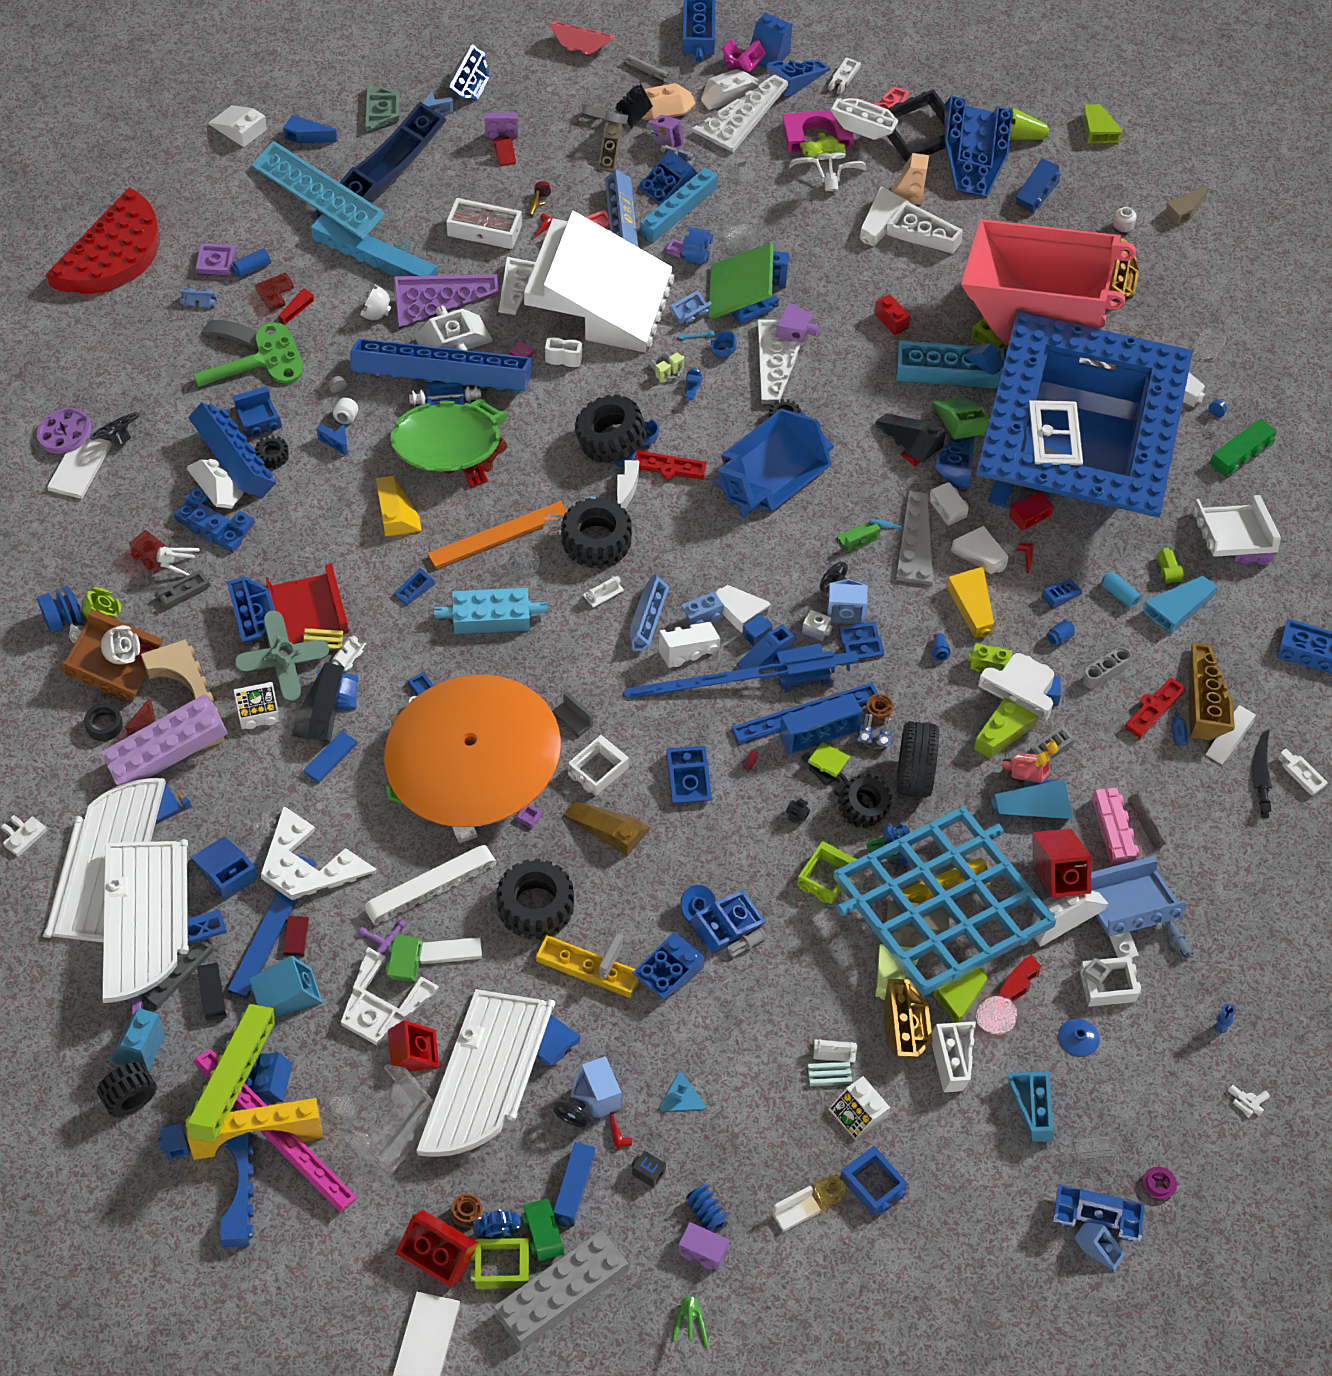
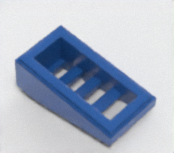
(419, 574)
(1053, 601)

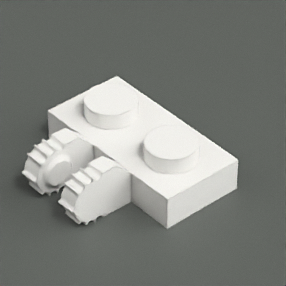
(24, 836)

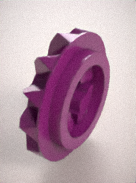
(1158, 1174)

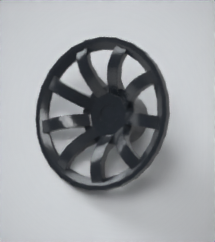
(120, 433)

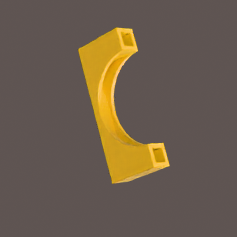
(296, 1117)

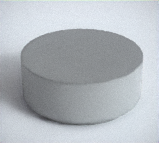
(337, 384)

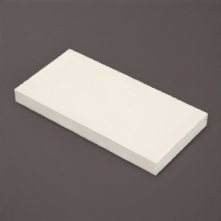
(79, 468)
(427, 1336)

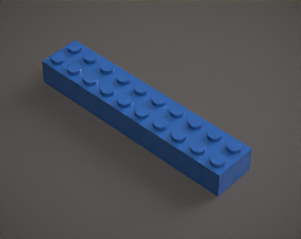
(440, 364)

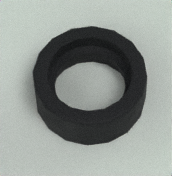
(104, 734)

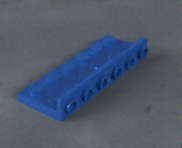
(1306, 645)

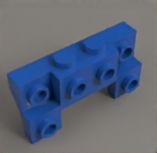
(211, 524)
(1099, 1209)

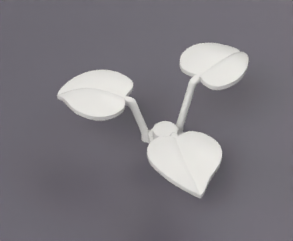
(831, 179)

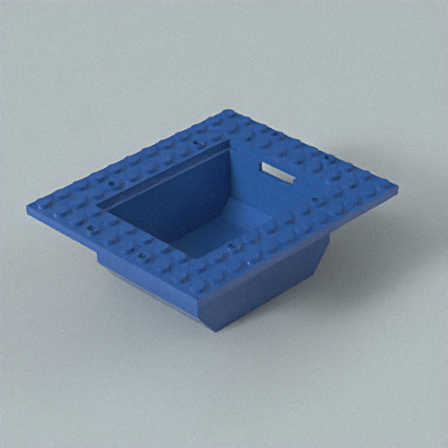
(1119, 411)

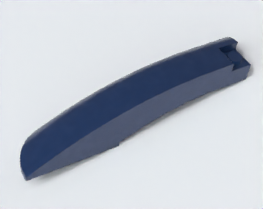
(393, 155)

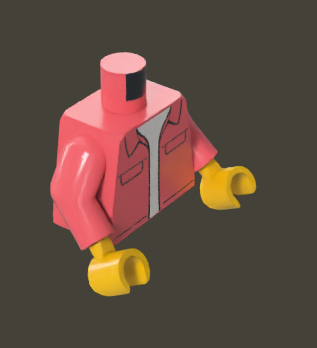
(1031, 766)

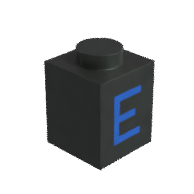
(648, 1168)

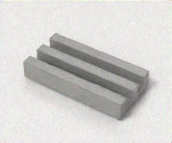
(611, 956)

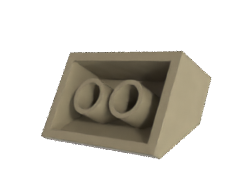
(908, 935)

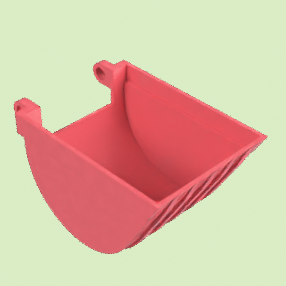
(1042, 274)

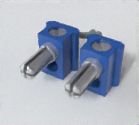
(866, 736)

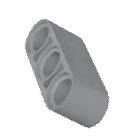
(1115, 661)

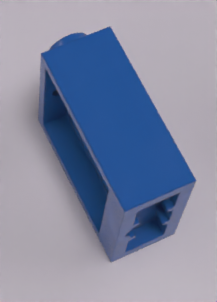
(860, 1164)

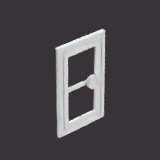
(1038, 431)

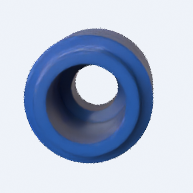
(1061, 633)

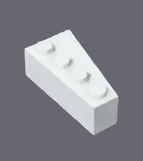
(924, 229)

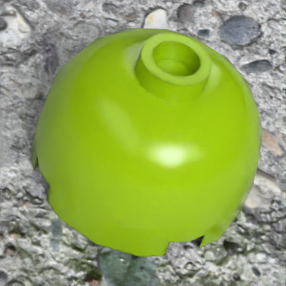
(101, 601)

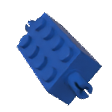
(699, 28)

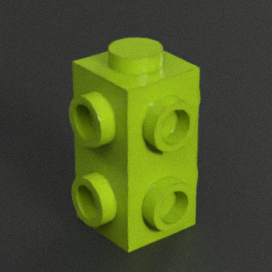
(988, 657)

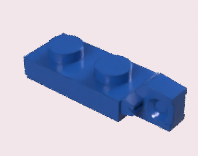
(756, 310)

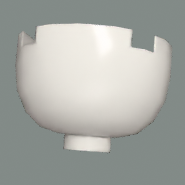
(376, 304)
(120, 645)

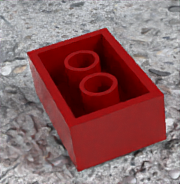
(436, 1248)

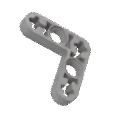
(607, 115)

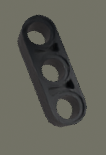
(211, 991)

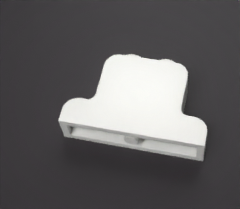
(1023, 683)

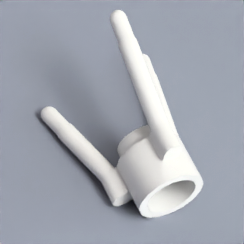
(167, 555)

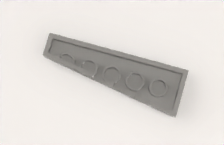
(915, 550)

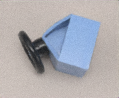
(846, 597)
(592, 1092)

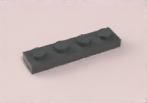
(185, 967)

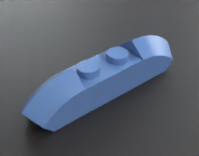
(648, 613)

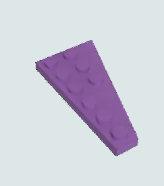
(421, 295)

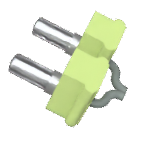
(663, 370)

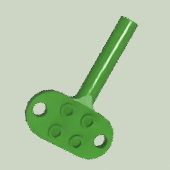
(275, 353)

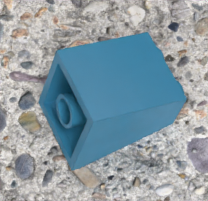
(286, 987)
(139, 1039)

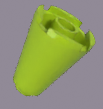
(1027, 127)

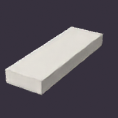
(451, 950)

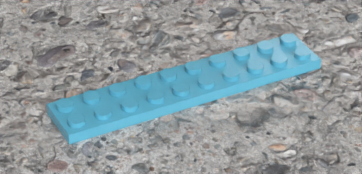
(318, 190)

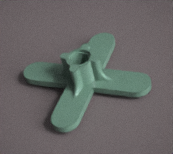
(283, 665)

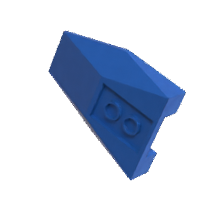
(975, 144)

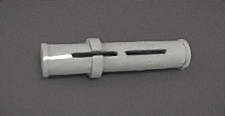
(652, 70)

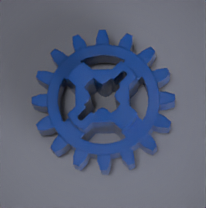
(497, 1225)

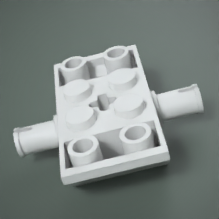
(453, 330)

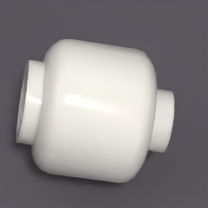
(1124, 219)
(345, 411)

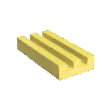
(316, 633)

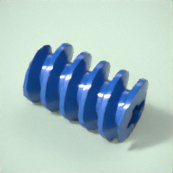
(705, 1208)

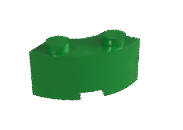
(544, 1234)

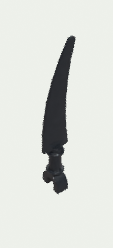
(1261, 775)

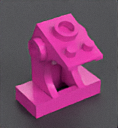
(741, 59)

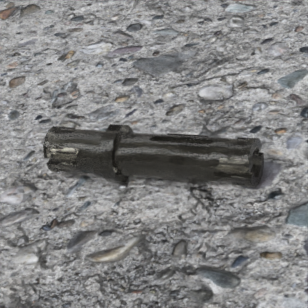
(1142, 814)

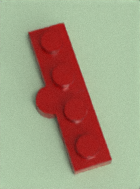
(670, 465)
(1154, 707)

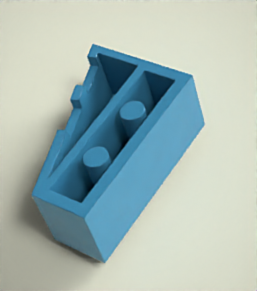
(1034, 1102)

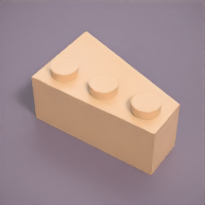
(912, 179)

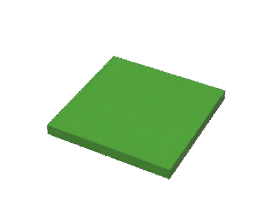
(741, 280)

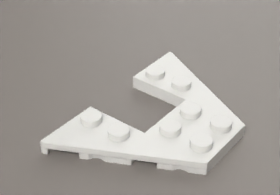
(296, 877)

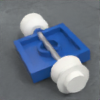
(444, 392)

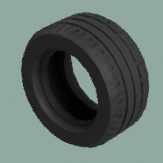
(917, 759)

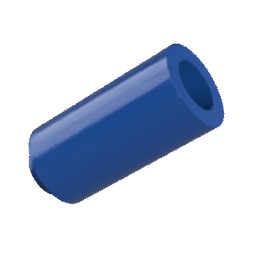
(251, 263)

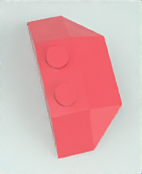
(580, 38)

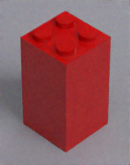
(1061, 863)

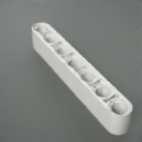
(428, 884)

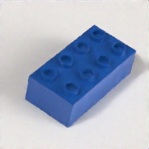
(820, 723)

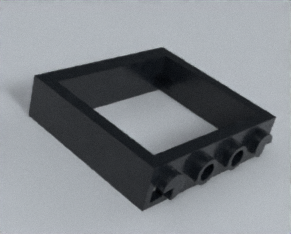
(913, 103)

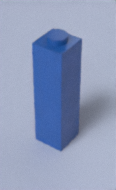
(574, 1184)

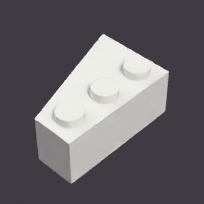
(953, 1054)

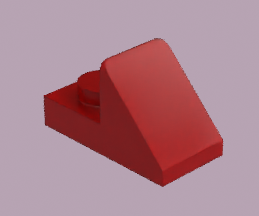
(504, 151)

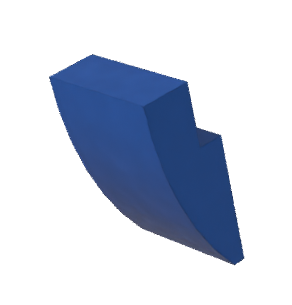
(688, 774)
(727, 921)

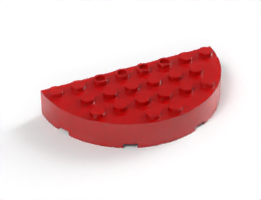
(111, 250)

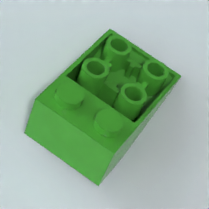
(962, 417)

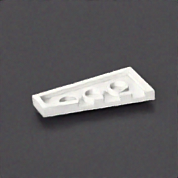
(514, 284)

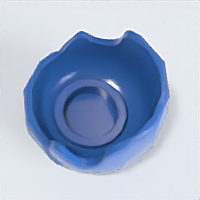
(724, 341)
(651, 433)

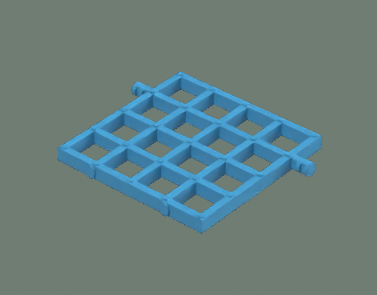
(943, 898)

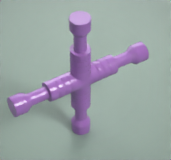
(384, 944)

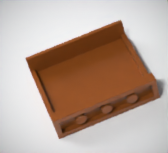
(92, 668)

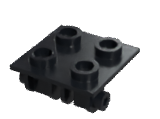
(634, 105)

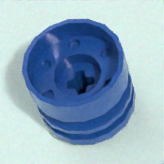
(59, 609)

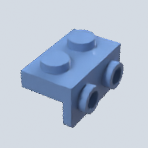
(689, 307)
(703, 609)

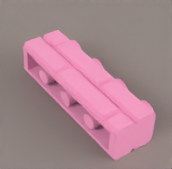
(1114, 826)

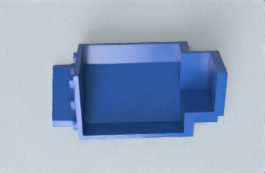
(773, 462)

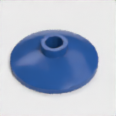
(700, 895)
(1075, 1044)

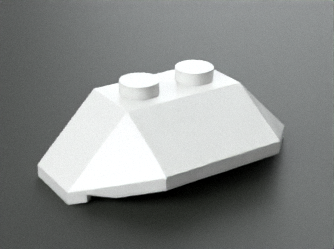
(727, 88)
(864, 118)
(215, 482)
(1069, 913)

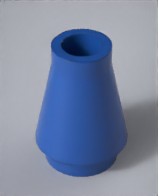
(940, 648)

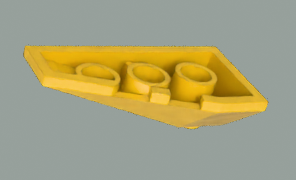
(396, 509)

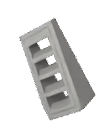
(1061, 735)

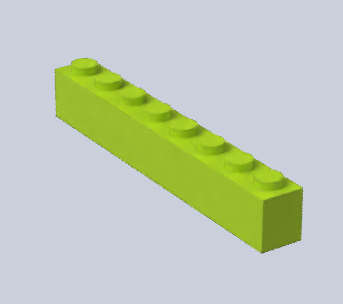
(230, 1074)

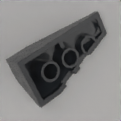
(917, 436)
(319, 708)

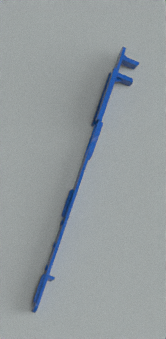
(794, 665)

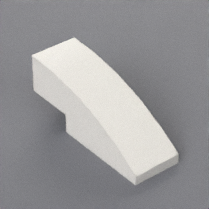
(627, 483)
(1226, 743)

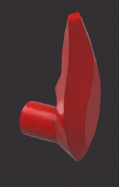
(546, 223)
(1029, 549)
(616, 1134)

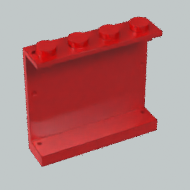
(309, 604)

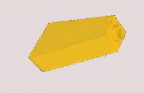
(973, 601)

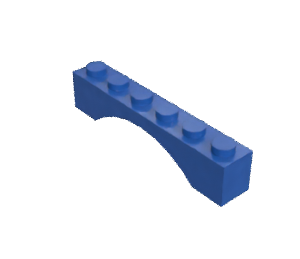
(236, 1222)

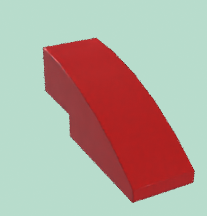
(1019, 980)

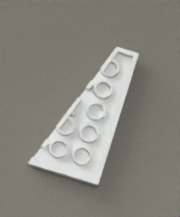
(741, 116)
(775, 360)

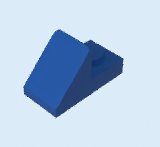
(336, 440)

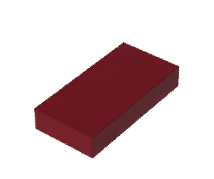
(296, 936)

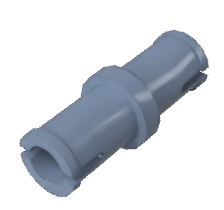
(1177, 939)

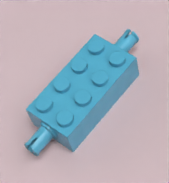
(491, 610)

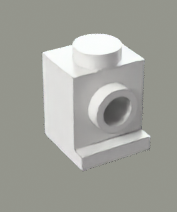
(465, 833)

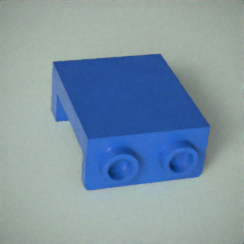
(256, 412)
(801, 678)

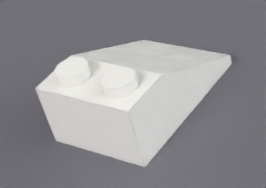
(240, 124)

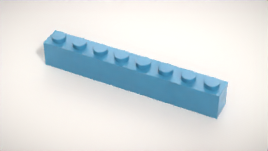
(370, 250)

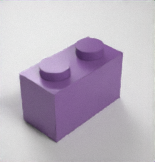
(703, 1246)

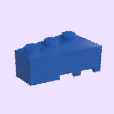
(1038, 185)

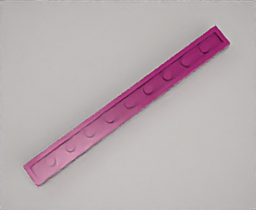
(289, 1144)

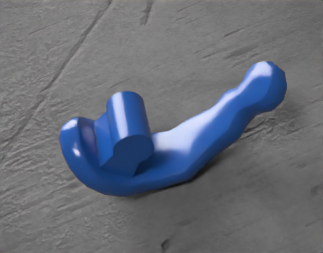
(693, 382)

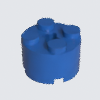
(696, 246)

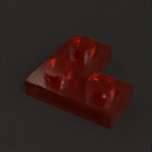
(271, 290)

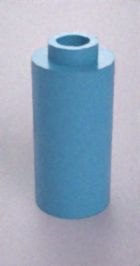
(1121, 590)

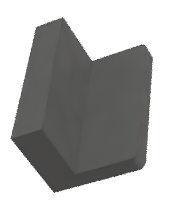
(574, 715)

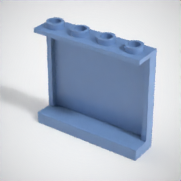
(1135, 897)

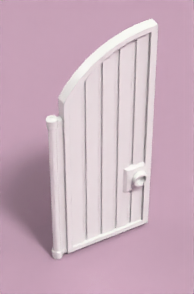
(116, 816)
(143, 915)
(485, 1072)

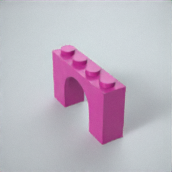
(796, 123)

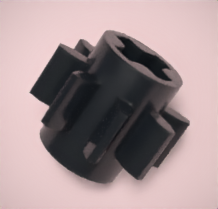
(798, 810)

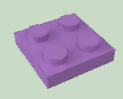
(501, 125)
(215, 259)

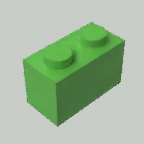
(404, 958)

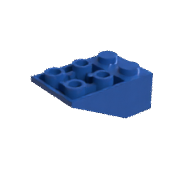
(667, 177)
(225, 867)
(670, 966)
(270, 1077)

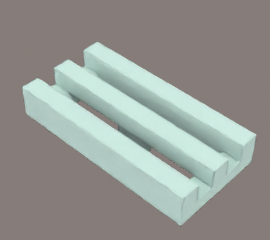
(829, 1066)

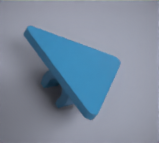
(681, 1096)

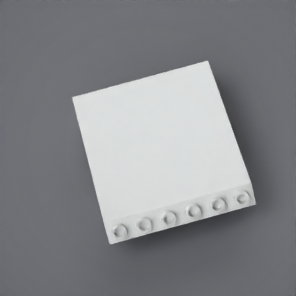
(600, 278)

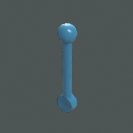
(682, 337)

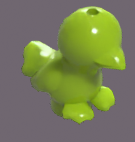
(821, 146)

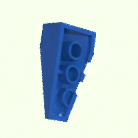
(797, 74)
(956, 461)

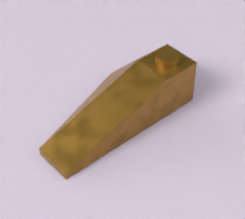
(611, 827)

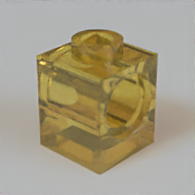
(826, 1199)

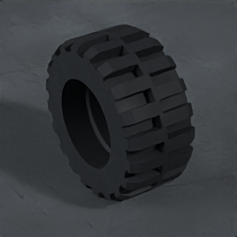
(605, 413)
(596, 513)
(535, 921)

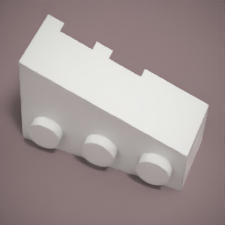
(688, 644)

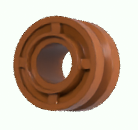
(876, 702)
(467, 1202)

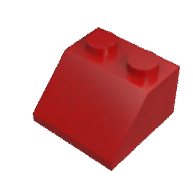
(413, 1046)

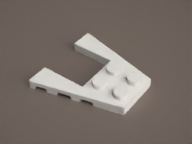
(372, 1016)

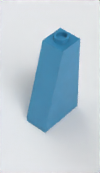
(1179, 604)
(1038, 800)

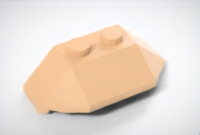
(669, 101)

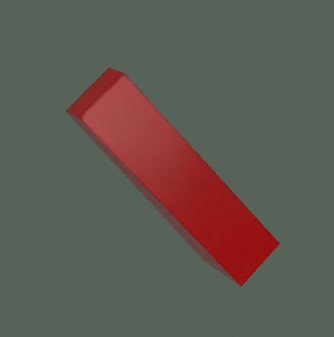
(298, 304)

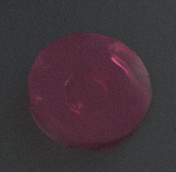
(996, 1014)

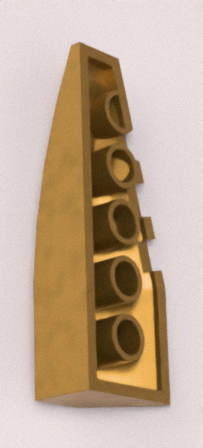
(1209, 703)

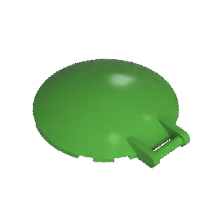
(447, 435)

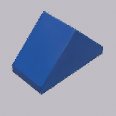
(986, 357)

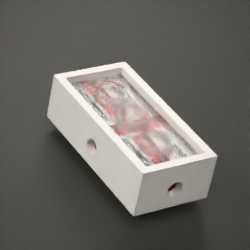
(484, 223)

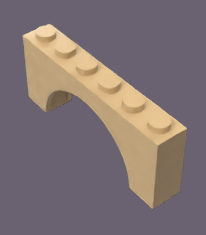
(177, 663)

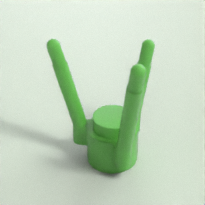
(690, 1310)

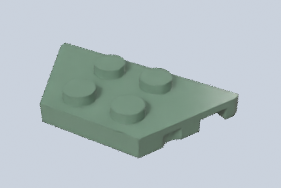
(381, 107)

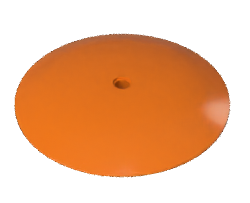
(481, 783)

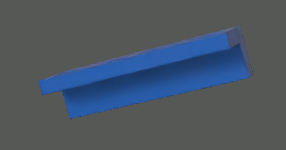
(203, 926)

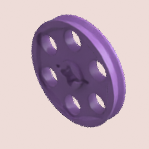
(71, 429)

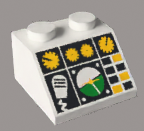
(257, 705)
(859, 1108)

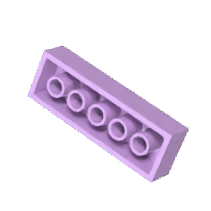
(165, 741)

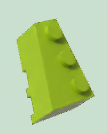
(1004, 727)

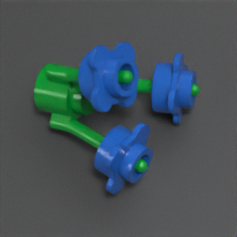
(889, 835)

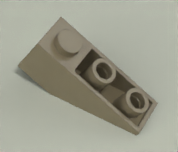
(610, 146)
(1185, 207)

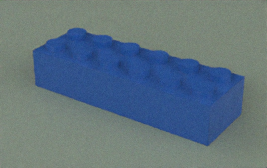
(232, 450)

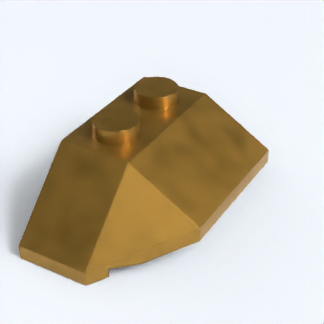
(1125, 275)
(906, 1019)

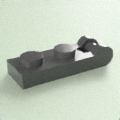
(182, 589)

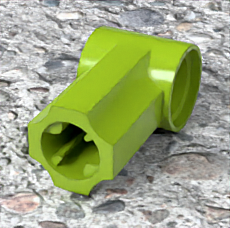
(1169, 569)

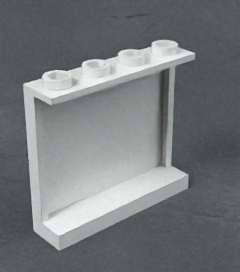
(1238, 528)

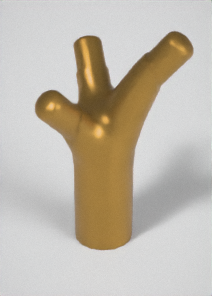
(534, 205)

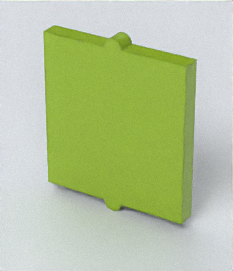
(829, 759)

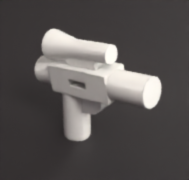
(1249, 1102)

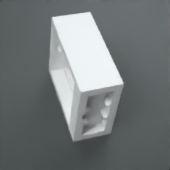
(609, 751)
(1113, 997)

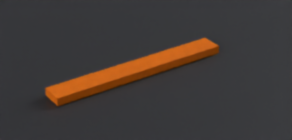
(493, 536)

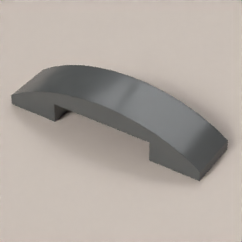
(232, 331)

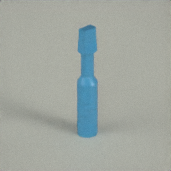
(885, 524)

